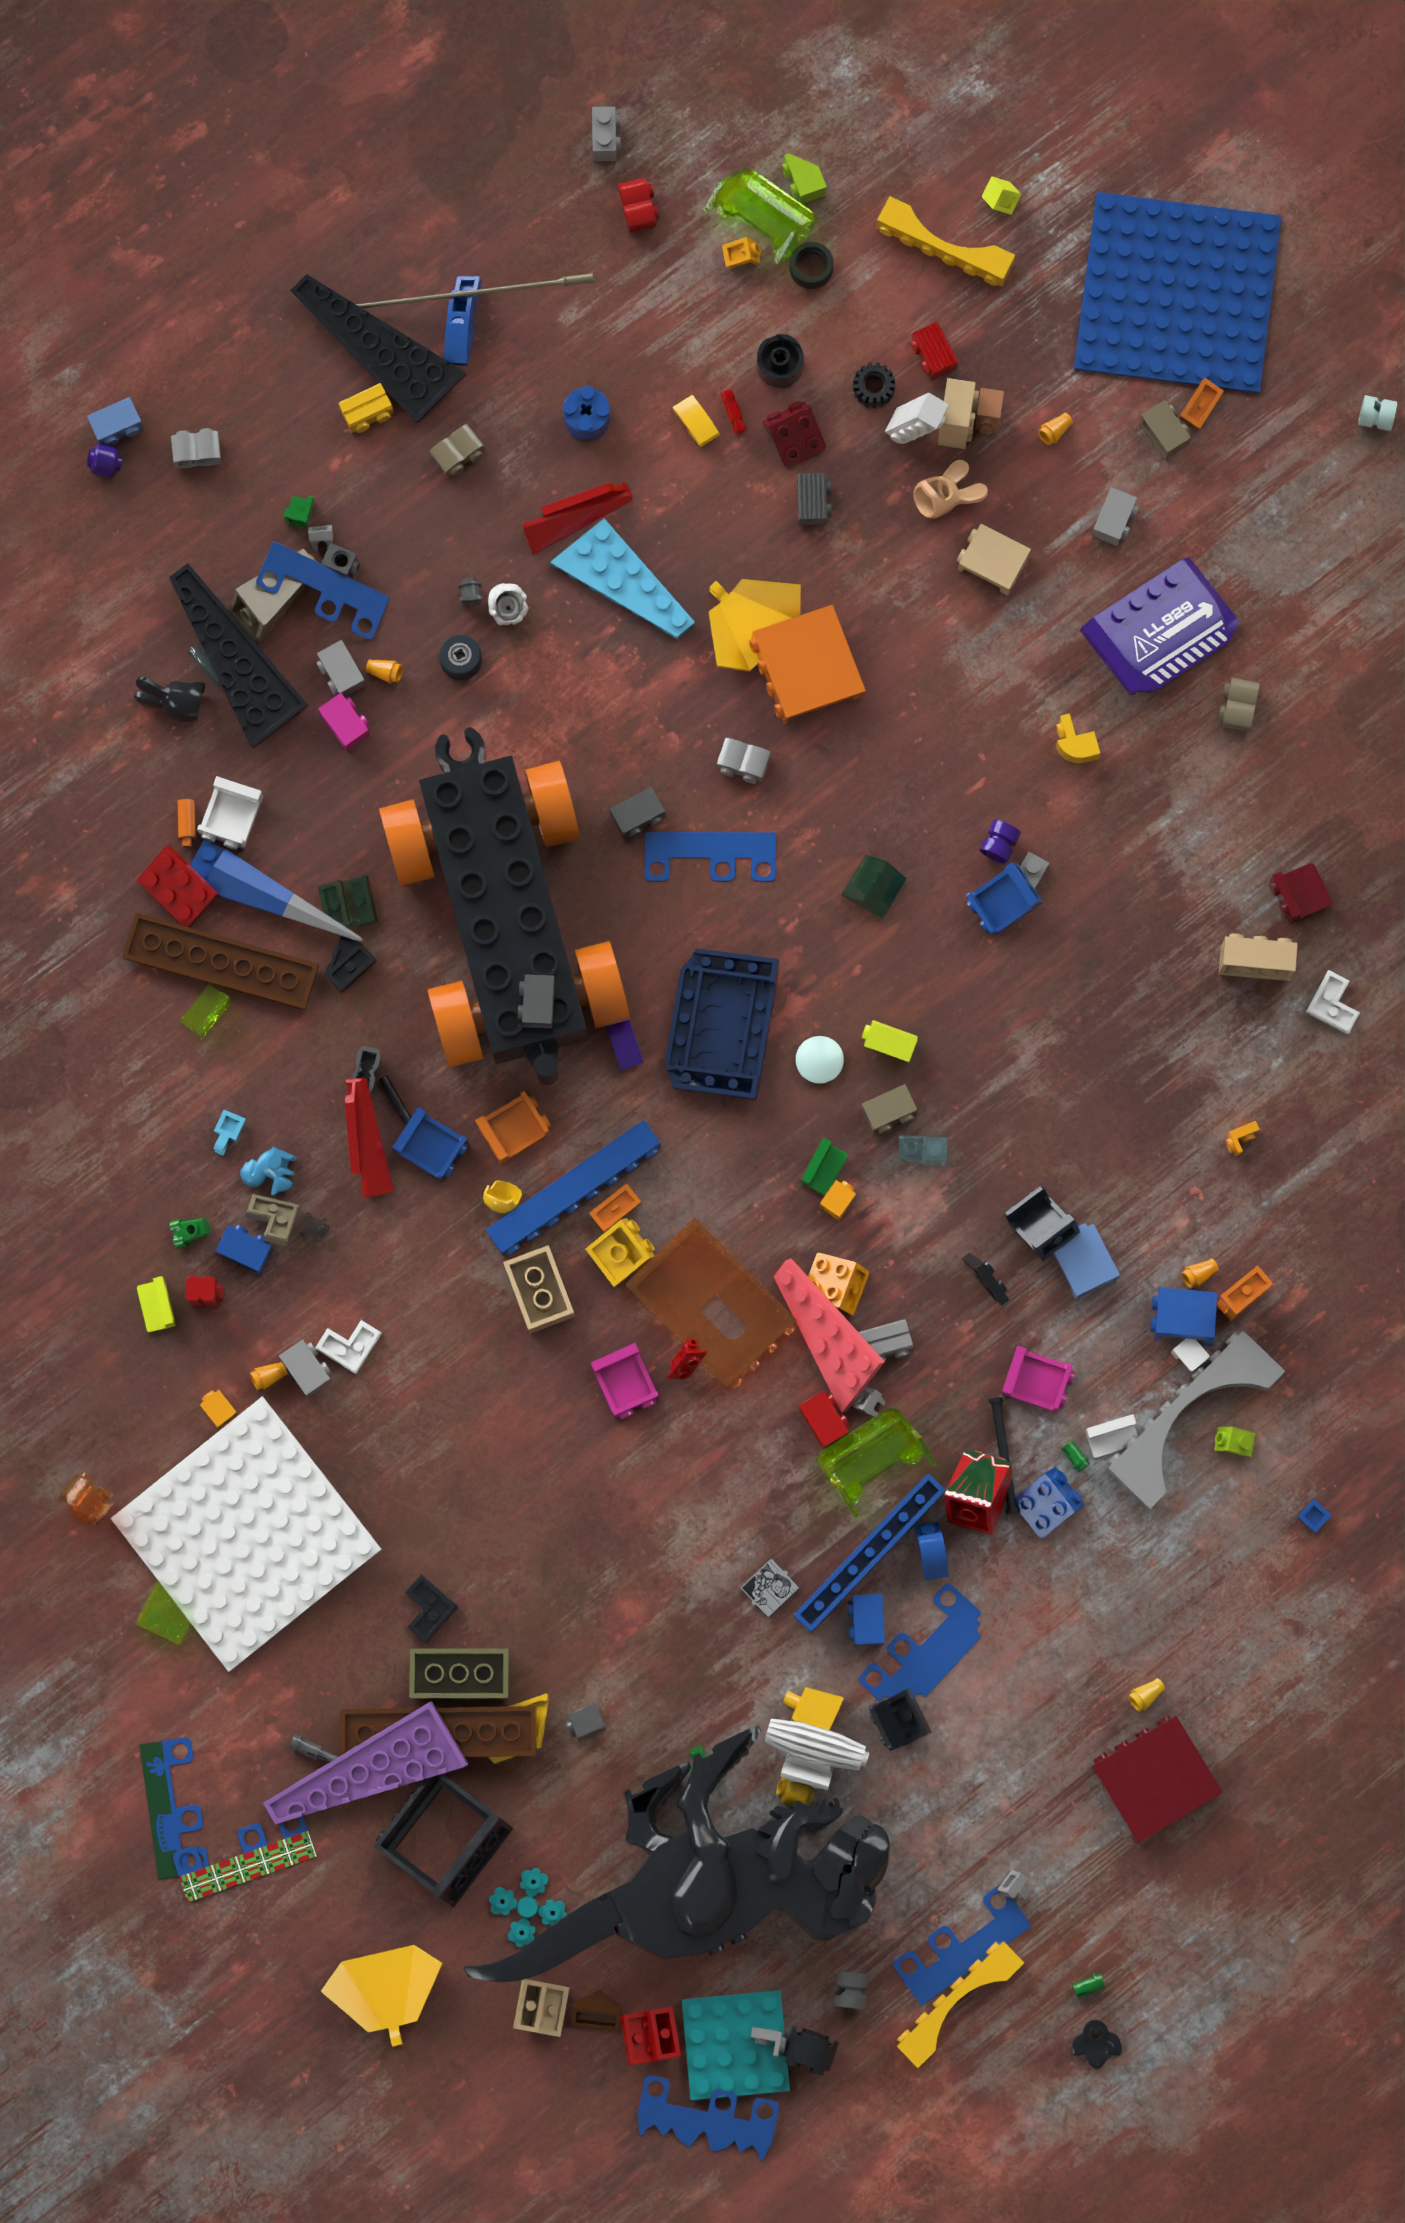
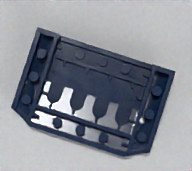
(721, 1023)

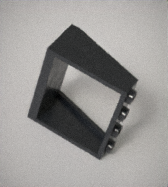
(472, 1858)

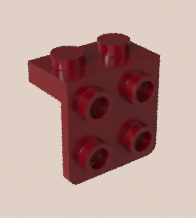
(795, 433)
(1300, 892)

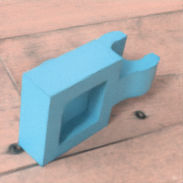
(229, 1128)

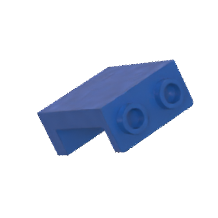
(1004, 899)
(430, 1145)
(1184, 1314)

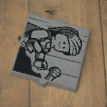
(769, 1588)

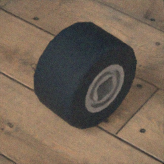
(464, 664)

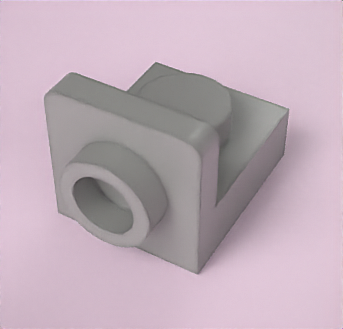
(764, 2036)

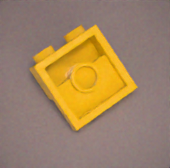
(621, 1251)

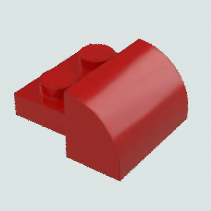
(650, 2036)

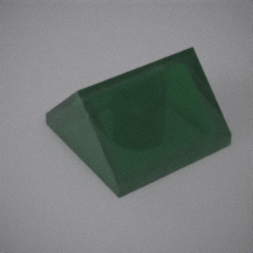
(874, 885)

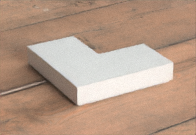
(1327, 1007)
(349, 1352)

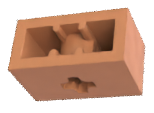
(989, 411)

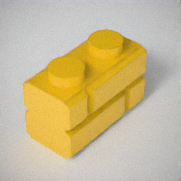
(366, 408)

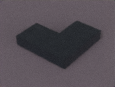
(435, 1606)

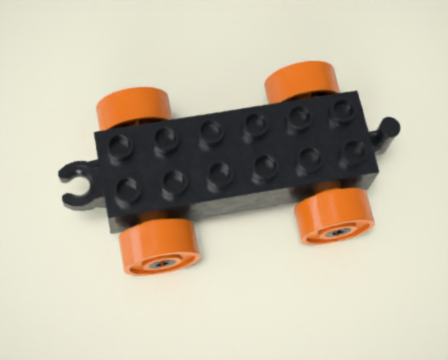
(502, 906)

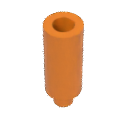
(186, 821)

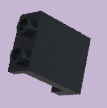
(1041, 1223)

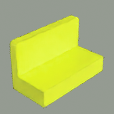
(156, 1305)

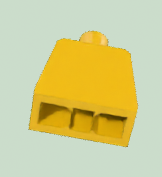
(814, 1707)

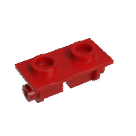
(686, 1360)

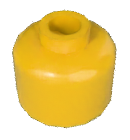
(794, 1791)

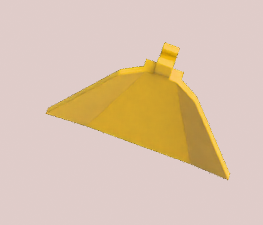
(744, 610)
(384, 1988)

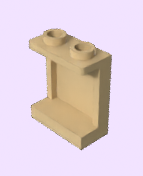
(994, 558)

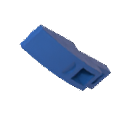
(460, 321)

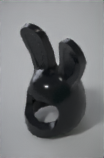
(177, 699)

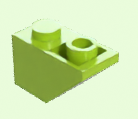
(805, 179)

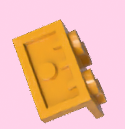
(839, 1281)

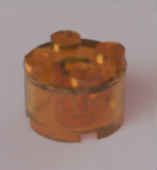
(86, 1500)

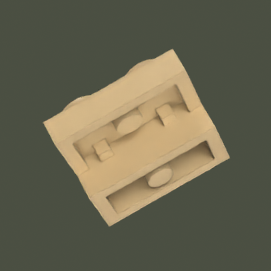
(541, 2007)

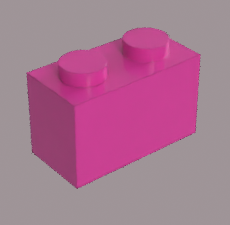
(344, 721)

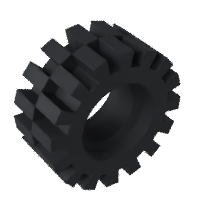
(874, 398)

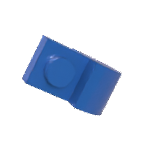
(932, 1551)

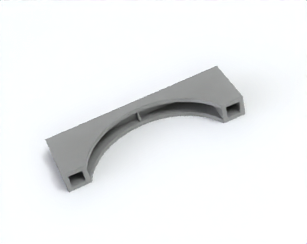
(1238, 1365)

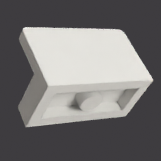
(1111, 1435)

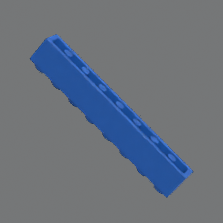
(573, 1188)
(869, 1553)

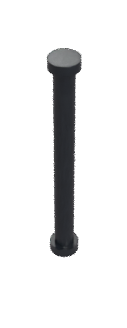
(1003, 1450)

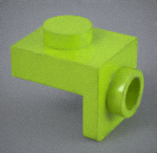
(1234, 1441)

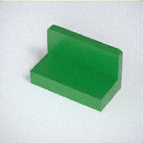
(824, 1167)

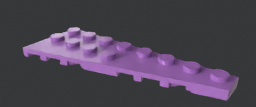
(397, 1756)

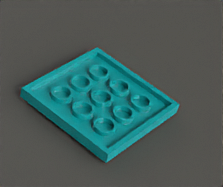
(722, 2048)

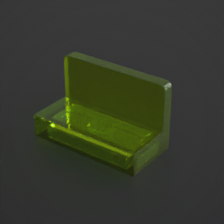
(205, 1011)

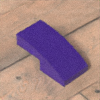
(624, 1044)

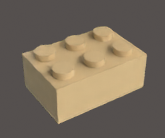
(959, 414)
(1258, 957)
(539, 1289)

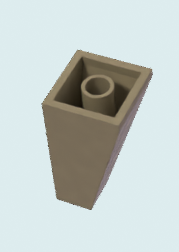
(260, 609)

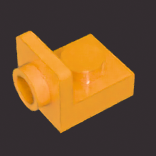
(741, 252)
(1244, 1133)

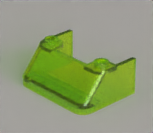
(765, 208)
(869, 1452)

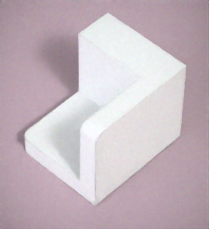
(1190, 1353)

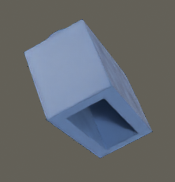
(115, 422)

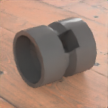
(851, 1990)

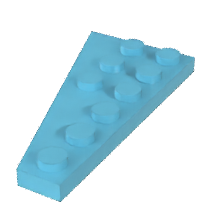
(617, 573)

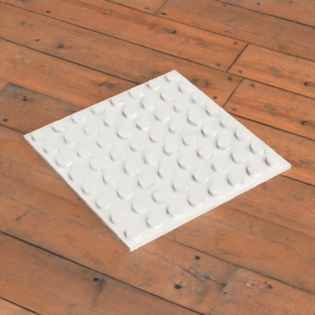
(246, 1534)

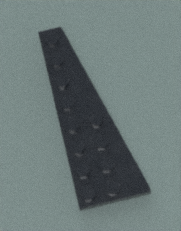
(249, 679)

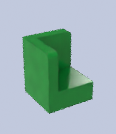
(299, 511)

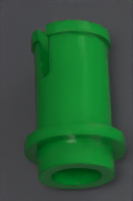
(1075, 1456)
(1089, 1985)

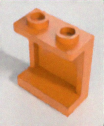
(514, 1127)
(1244, 1294)

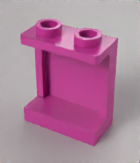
(1038, 1380)
(625, 1381)

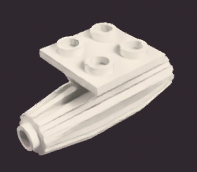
(813, 1752)

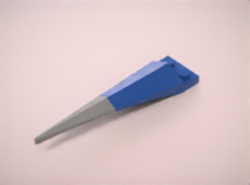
(246, 885)

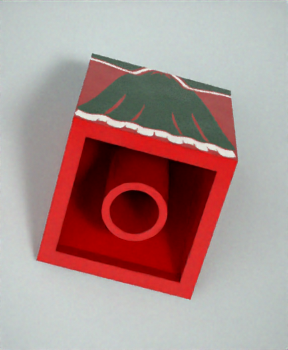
(978, 1491)

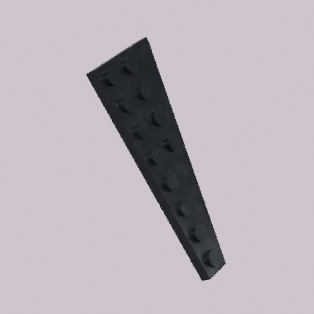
(402, 366)

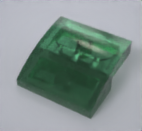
(349, 902)

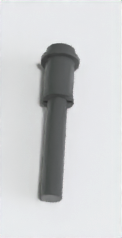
(310, 1749)

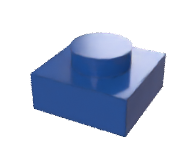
(1314, 1516)

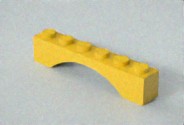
(987, 262)
(922, 2040)

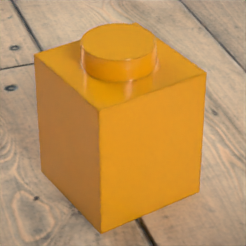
(838, 1199)
(218, 1408)

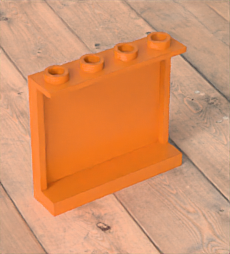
(806, 663)

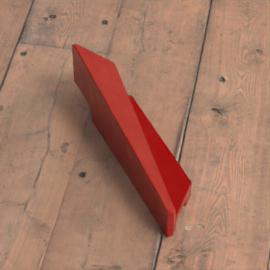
(573, 514)
(364, 1140)

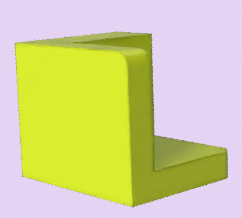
(1001, 195)

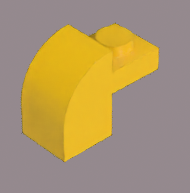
(1075, 748)

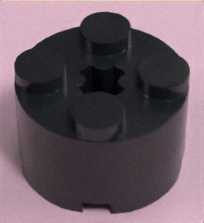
(784, 373)
(810, 2050)

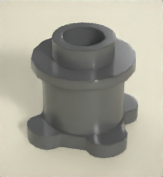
(470, 592)

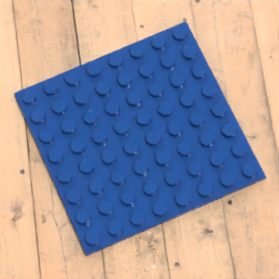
(1177, 292)

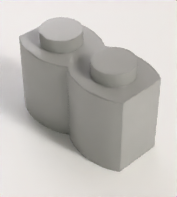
(196, 449)
(743, 760)

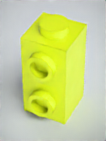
(889, 1040)

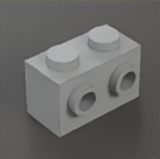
(604, 133)

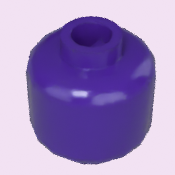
(104, 460)

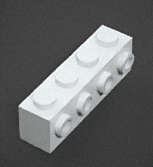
(916, 418)

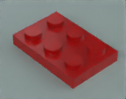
(177, 886)

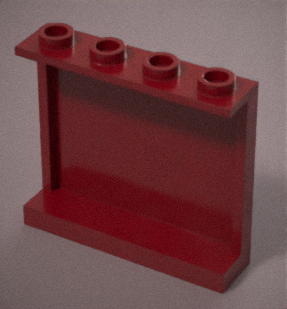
(1156, 1778)

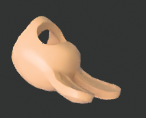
(940, 494)

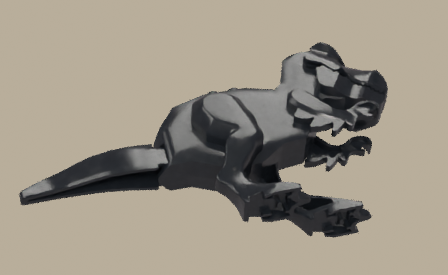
(714, 1887)

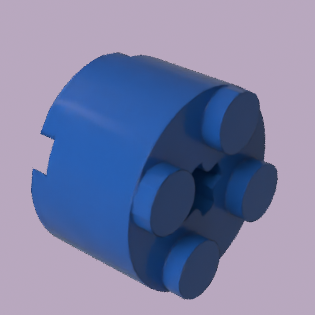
(584, 426)

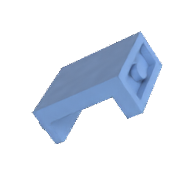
(1086, 1262)

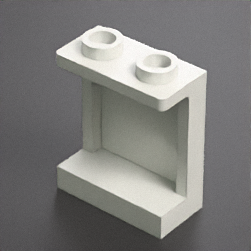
(230, 813)

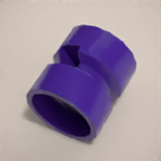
(999, 844)

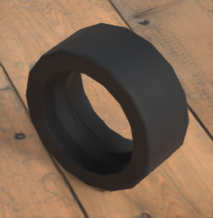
(811, 282)

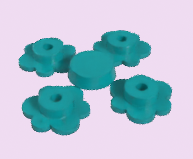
(527, 1907)

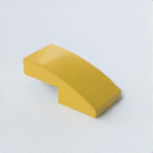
(696, 421)

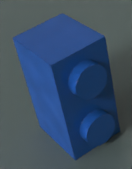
(244, 1249)
(867, 1620)

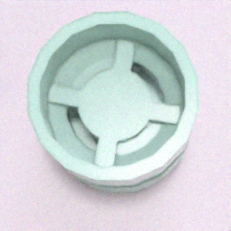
(1377, 413)

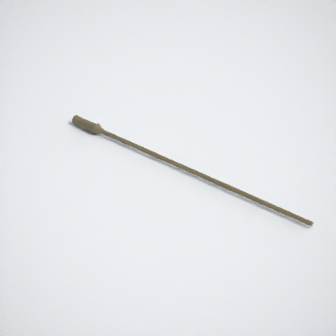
(565, 281)

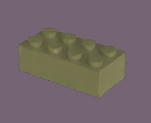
(459, 1674)

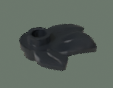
(1096, 2048)

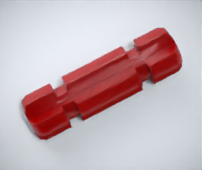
(733, 411)

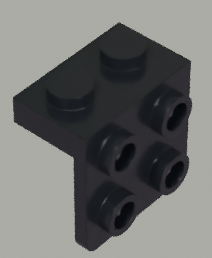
(899, 1720)

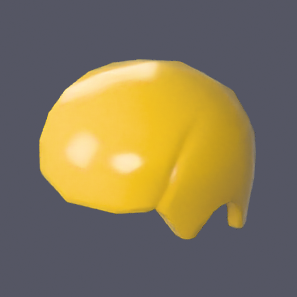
(502, 1197)

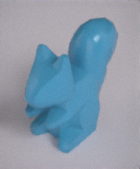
(271, 1165)

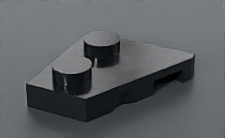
(348, 963)
(984, 1275)

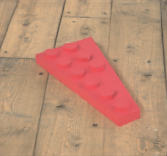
(836, 1345)

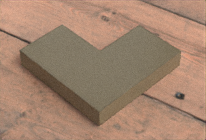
(278, 1214)

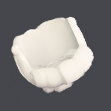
(507, 595)

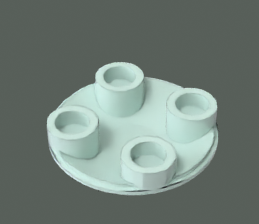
(819, 1059)

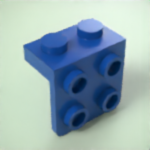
(1048, 1502)

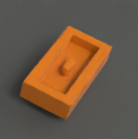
(1201, 404)
(615, 1208)

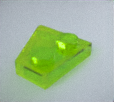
(163, 1616)

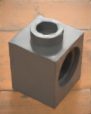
(336, 553)

